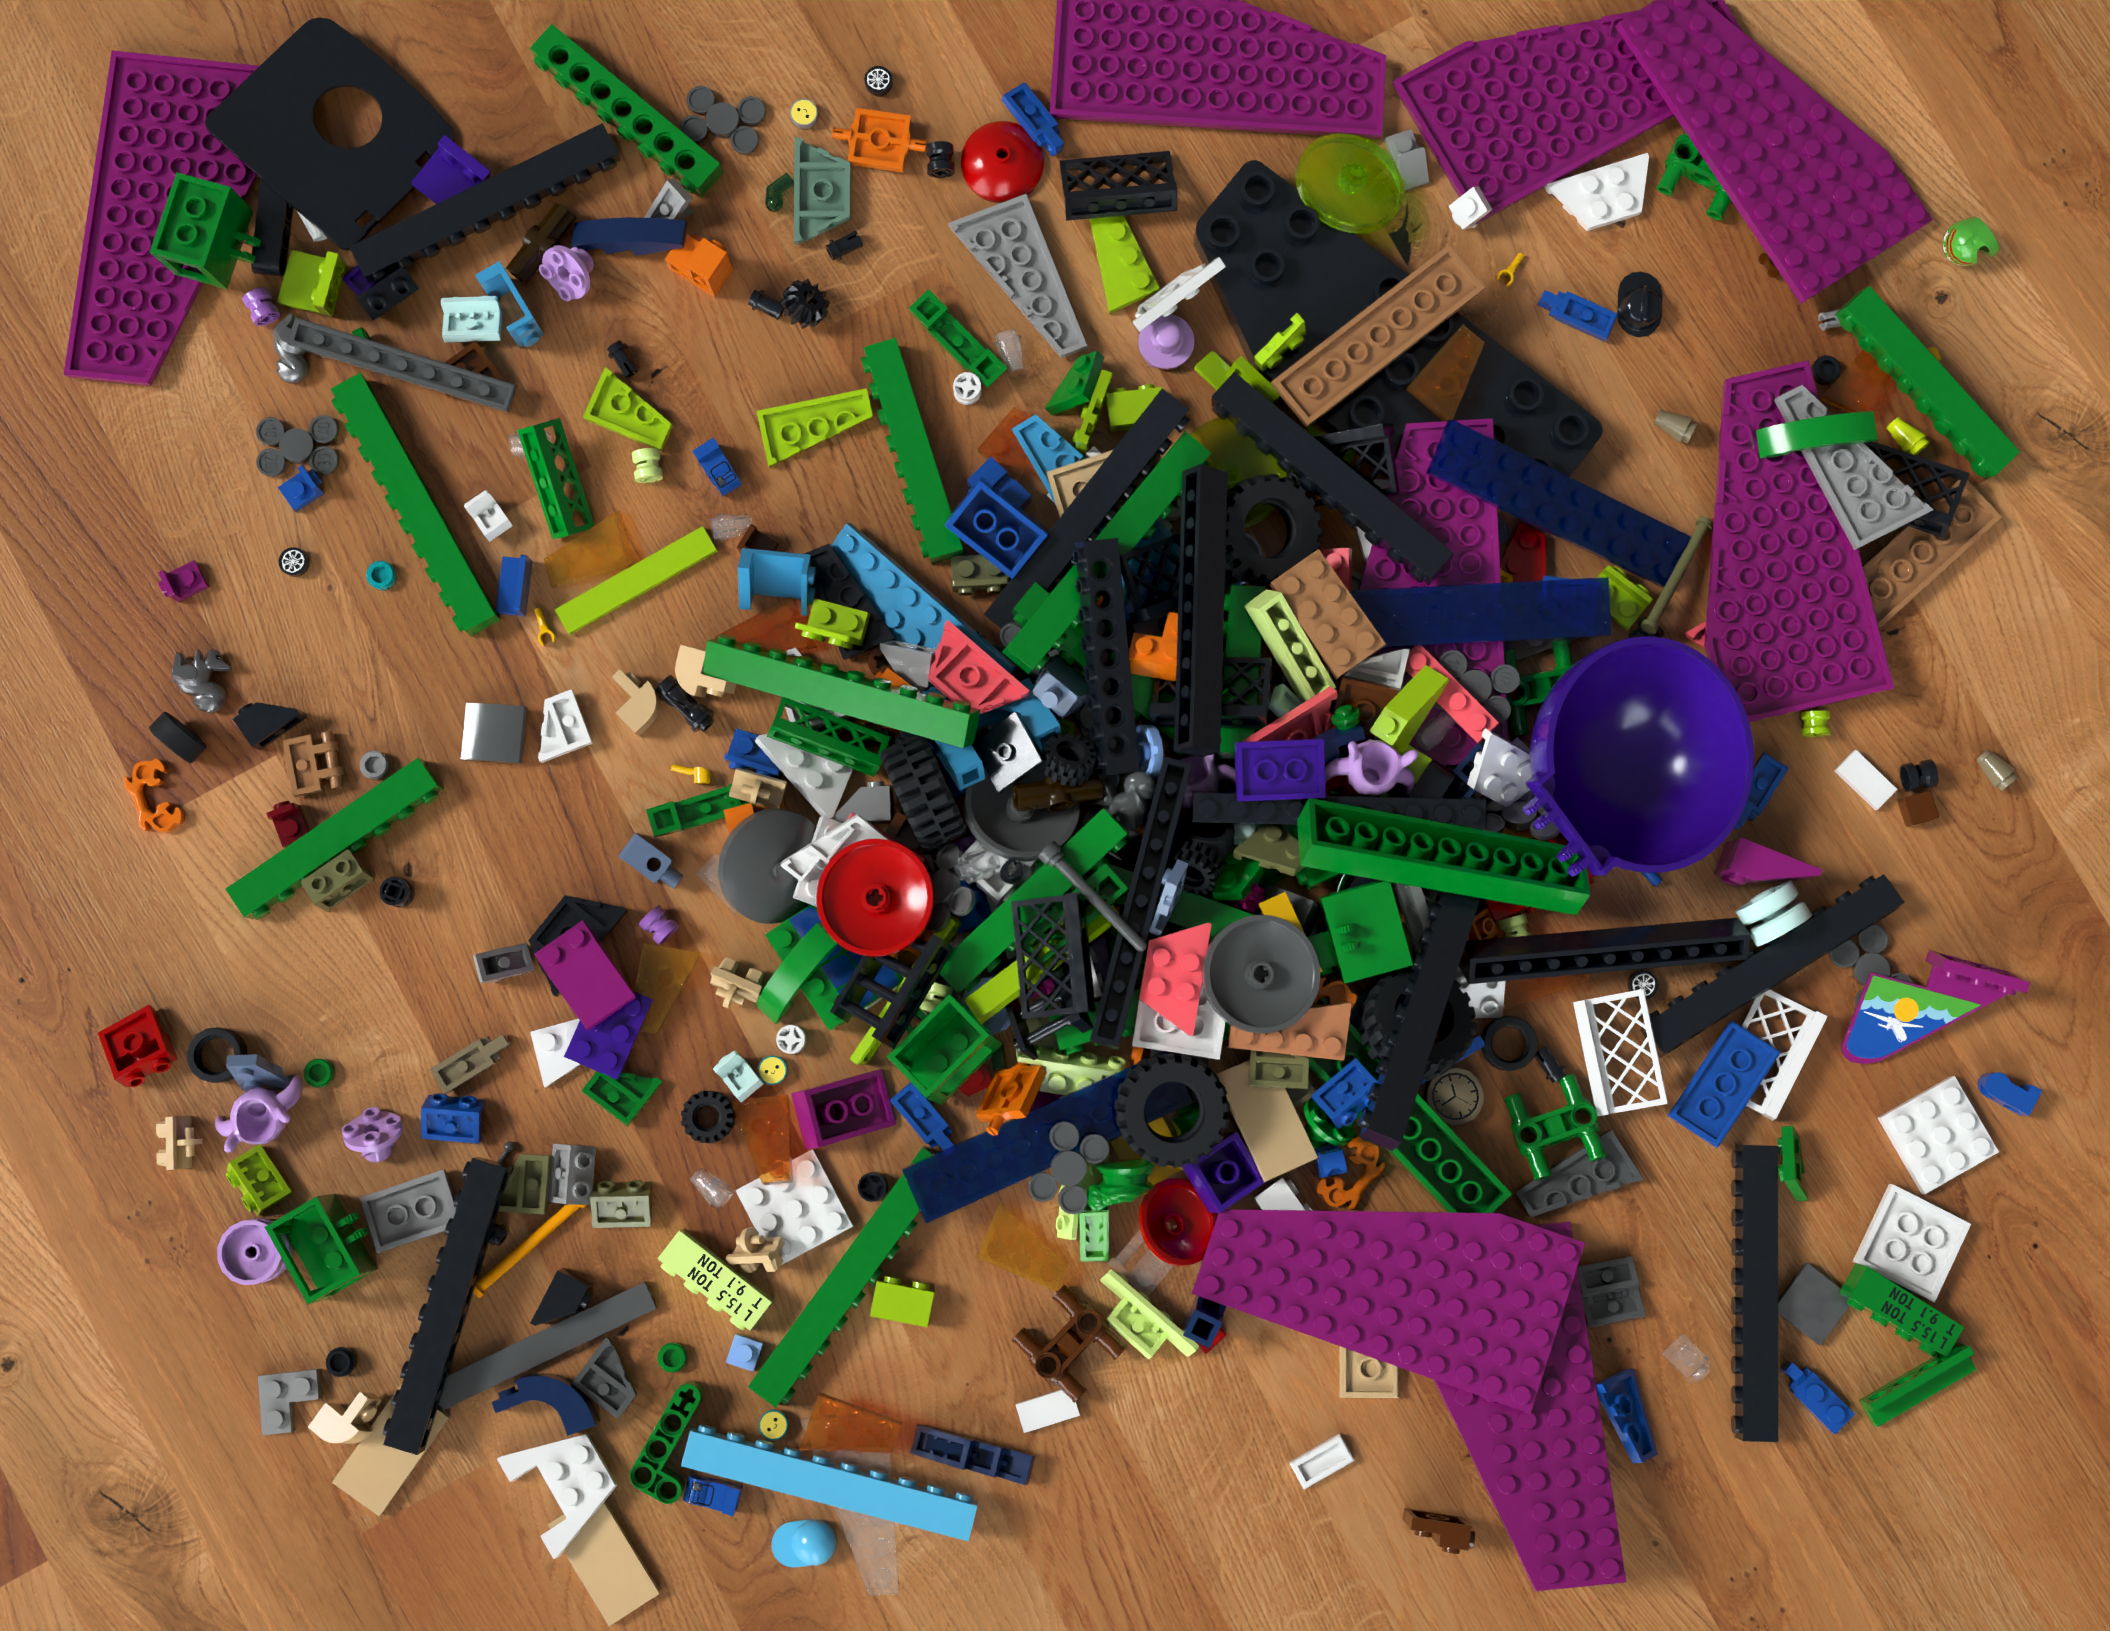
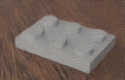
(409, 1210)

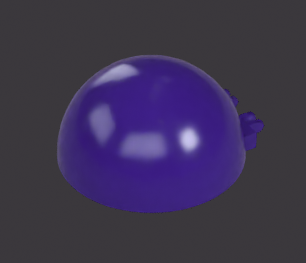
(1641, 758)

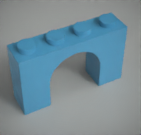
(964, 763)

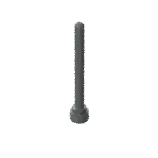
(1053, 856)

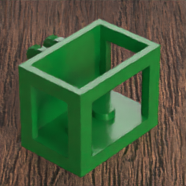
(203, 230)
(1365, 930)
(944, 1049)
(326, 1246)

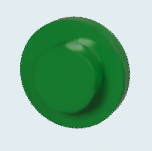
(1346, 717)

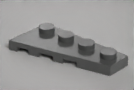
(1579, 1179)

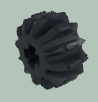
(805, 303)

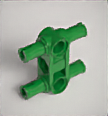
(1694, 169)
(1536, 686)
(1555, 1127)

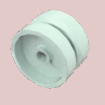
(1775, 916)

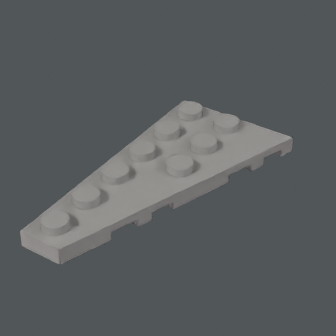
(1017, 258)
(1854, 479)

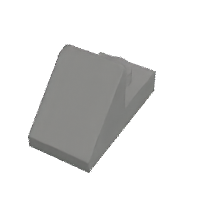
(1408, 159)
(671, 202)
(503, 963)

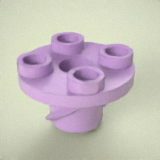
(567, 271)
(1166, 342)
(373, 1133)

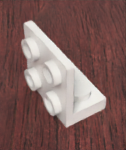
(1485, 997)

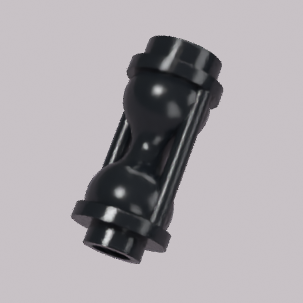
(695, 714)

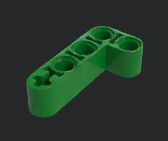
(671, 1438)

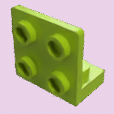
(312, 282)
(837, 622)

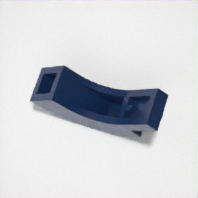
(1204, 1321)
(571, 1404)

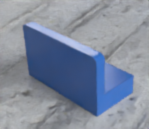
(514, 586)

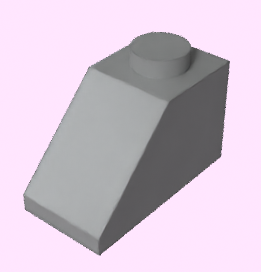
(910, 662)
(869, 802)

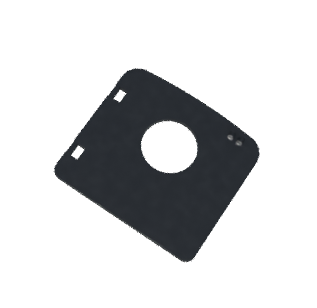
(274, 134)

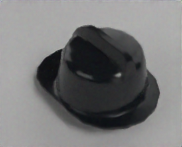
(1639, 304)

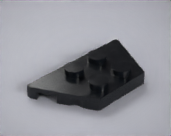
(568, 913)

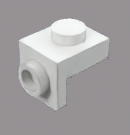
(1470, 208)
(488, 515)

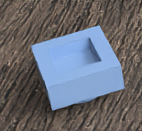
(744, 1352)

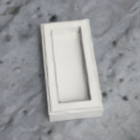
(1865, 780)
(1046, 1410)
(1321, 1461)

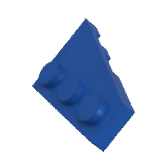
(1627, 1413)

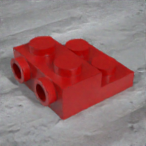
(137, 1047)

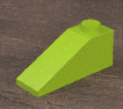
(1409, 708)

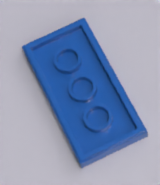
(1723, 1084)

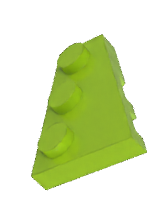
(625, 413)
(1091, 413)

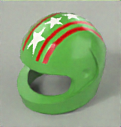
(1966, 238)

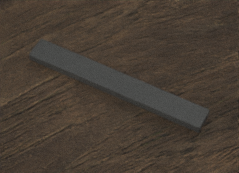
(402, 365)
(547, 1344)

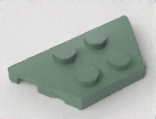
(820, 191)

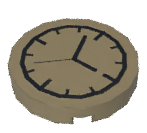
(1455, 1096)

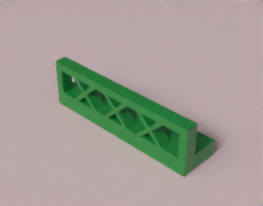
(551, 481)
(825, 746)
(1097, 881)
(1918, 1384)

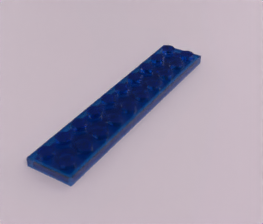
(1557, 503)
(1489, 612)
(1023, 1145)

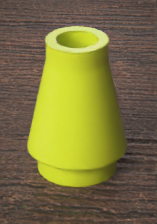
(1907, 437)

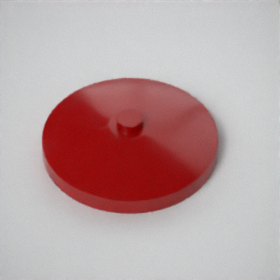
(875, 897)

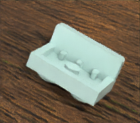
(471, 319)

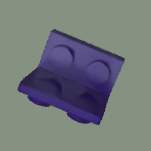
(449, 172)

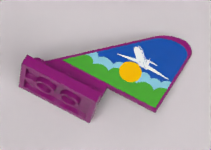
(1900, 1013)

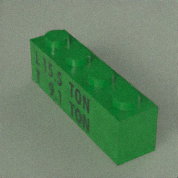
(1901, 1310)

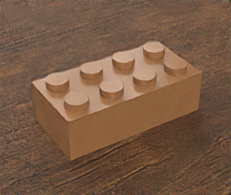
(1328, 614)

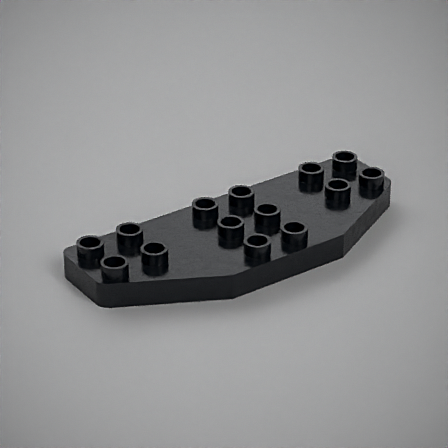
(1293, 263)

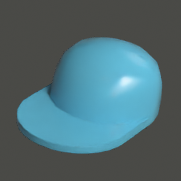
(804, 1543)

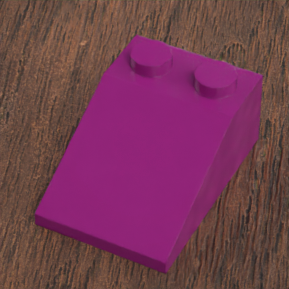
(1752, 863)
(585, 975)
(843, 1109)

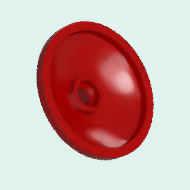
(999, 178)
(1190, 1222)

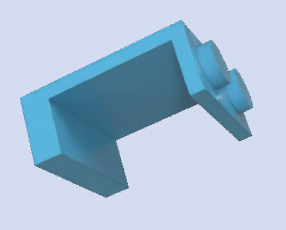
(498, 283)
(775, 575)

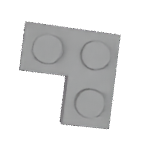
(279, 1392)

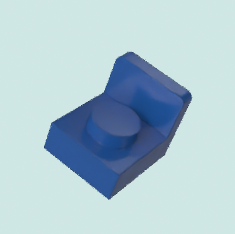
(302, 488)

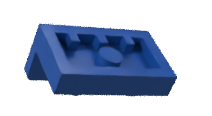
(747, 754)
(1345, 1094)
(452, 1118)

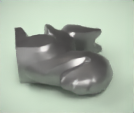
(291, 365)
(194, 679)

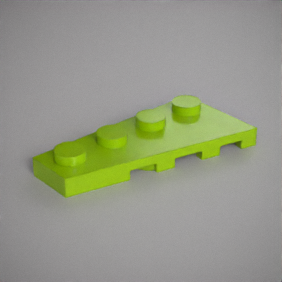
(1121, 263)
(803, 424)

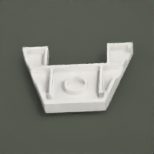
(830, 844)
(575, 1478)

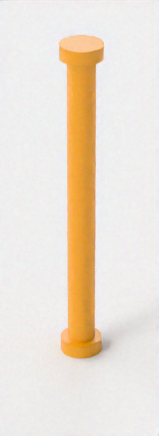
(525, 1247)

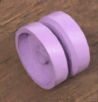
(237, 1254)

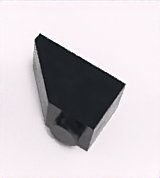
(266, 722)
(563, 1297)

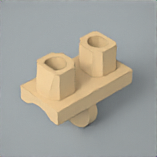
(757, 788)
(734, 987)
(179, 1142)
(755, 1249)

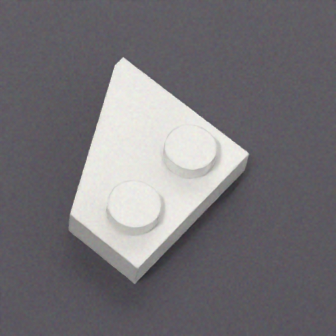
(563, 727)

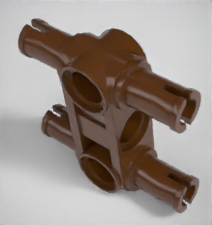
(1069, 1343)

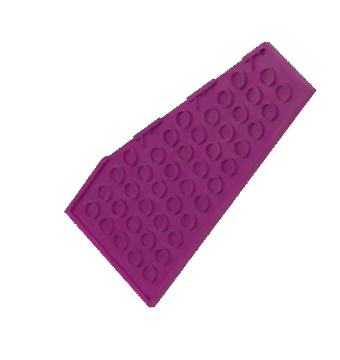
(1211, 69)
(1532, 105)
(149, 130)
(1787, 159)
(1464, 527)
(1784, 583)
(1421, 1290)
(1550, 1465)

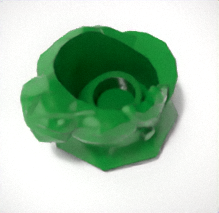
(1121, 1183)

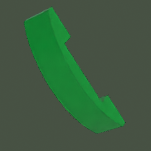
(956, 339)
(1816, 433)
(691, 812)
(794, 972)

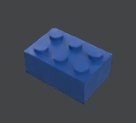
(996, 527)

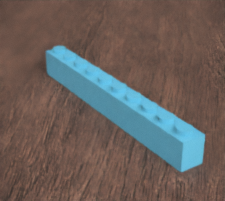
(830, 1483)

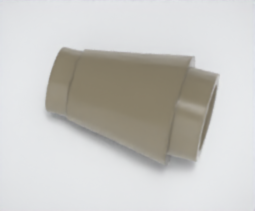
(1676, 425)
(1997, 770)

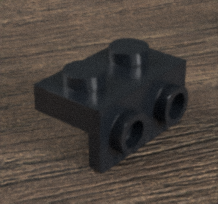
(387, 293)

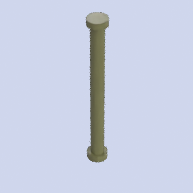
(1650, 624)

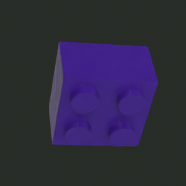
(1225, 1174)

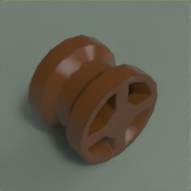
(876, 665)

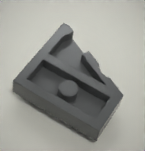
(606, 1380)

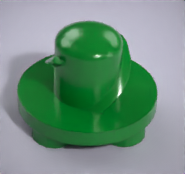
(1322, 1129)

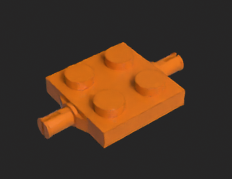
(879, 140)
(1010, 1095)

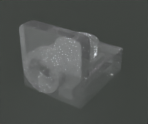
(1688, 1359)

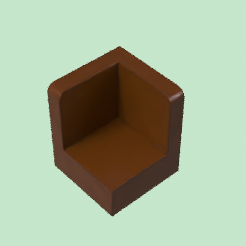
(756, 540)
(902, 831)

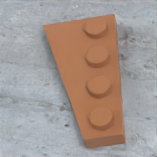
(1317, 1034)

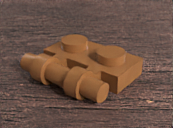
(304, 764)

